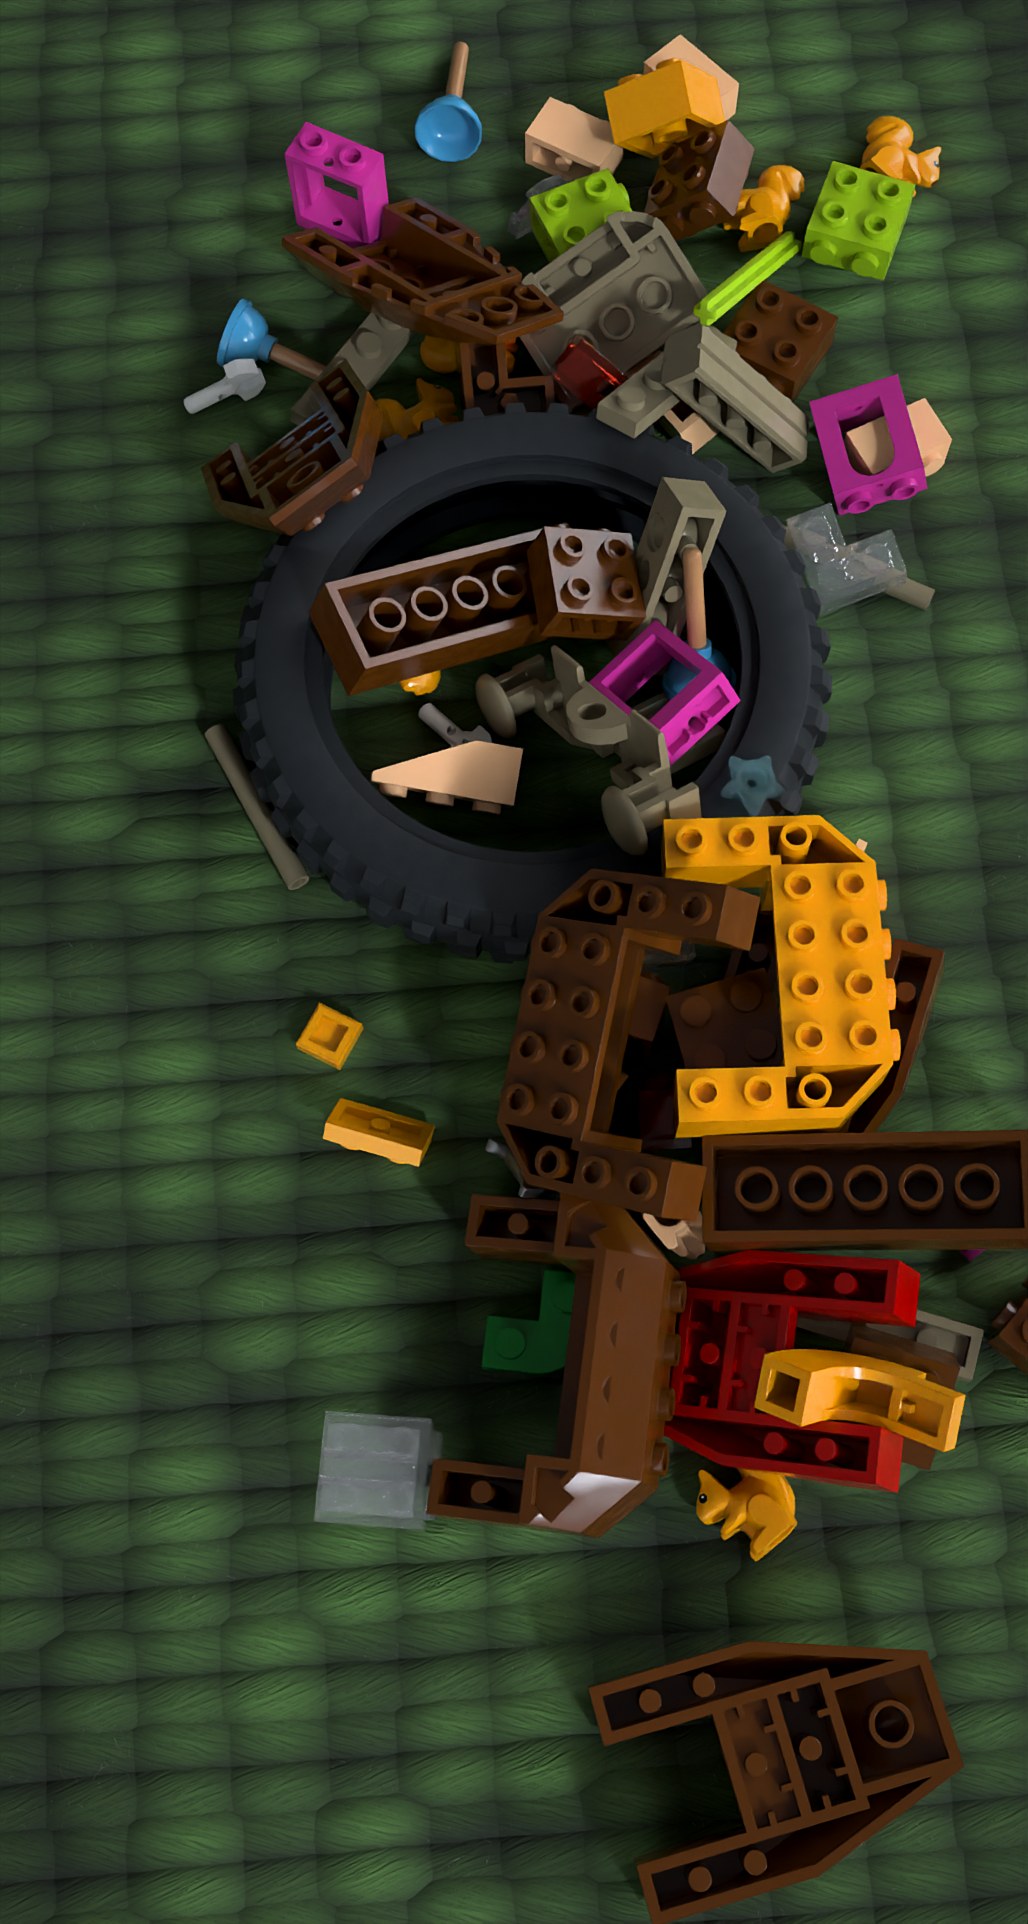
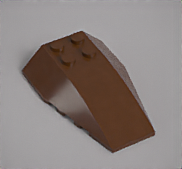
(428, 277)

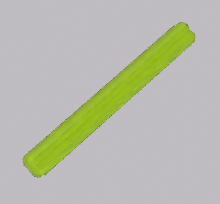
(746, 278)

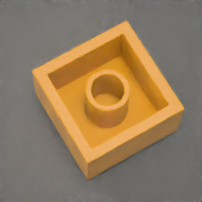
(663, 107)

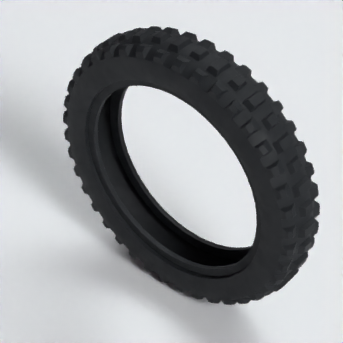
(471, 476)

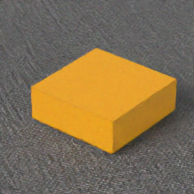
(329, 1036)

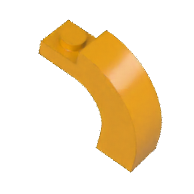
(838, 1385)

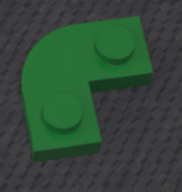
(533, 1345)

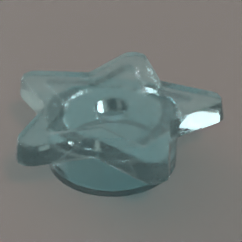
(756, 770)

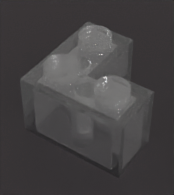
(840, 571)

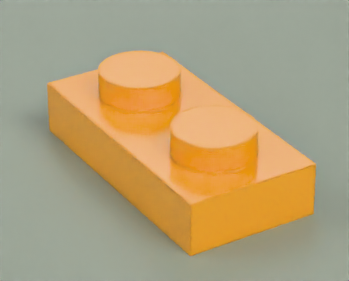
(378, 1132)

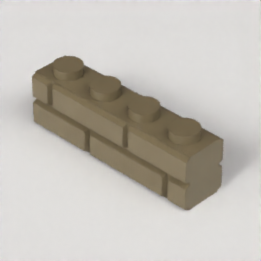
(735, 398)

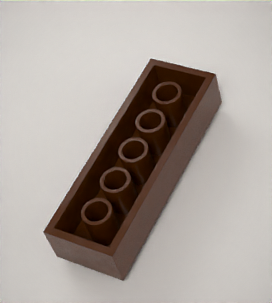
(428, 613)
(866, 1191)

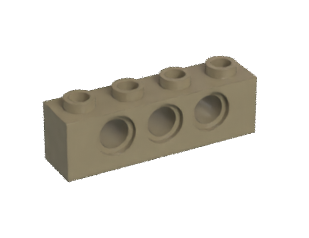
(681, 518)

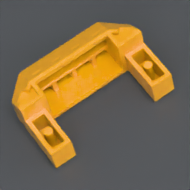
(827, 974)

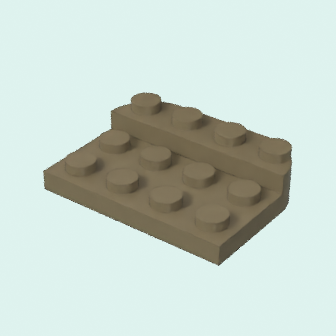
(619, 292)

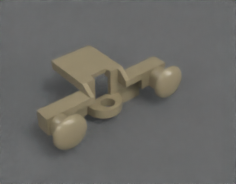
(594, 722)

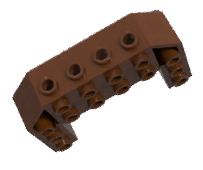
(578, 1026)
(613, 1372)

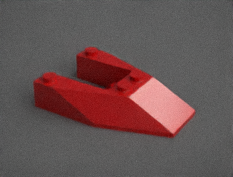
(750, 1308)

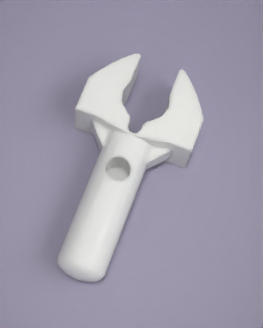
(241, 379)
(448, 730)

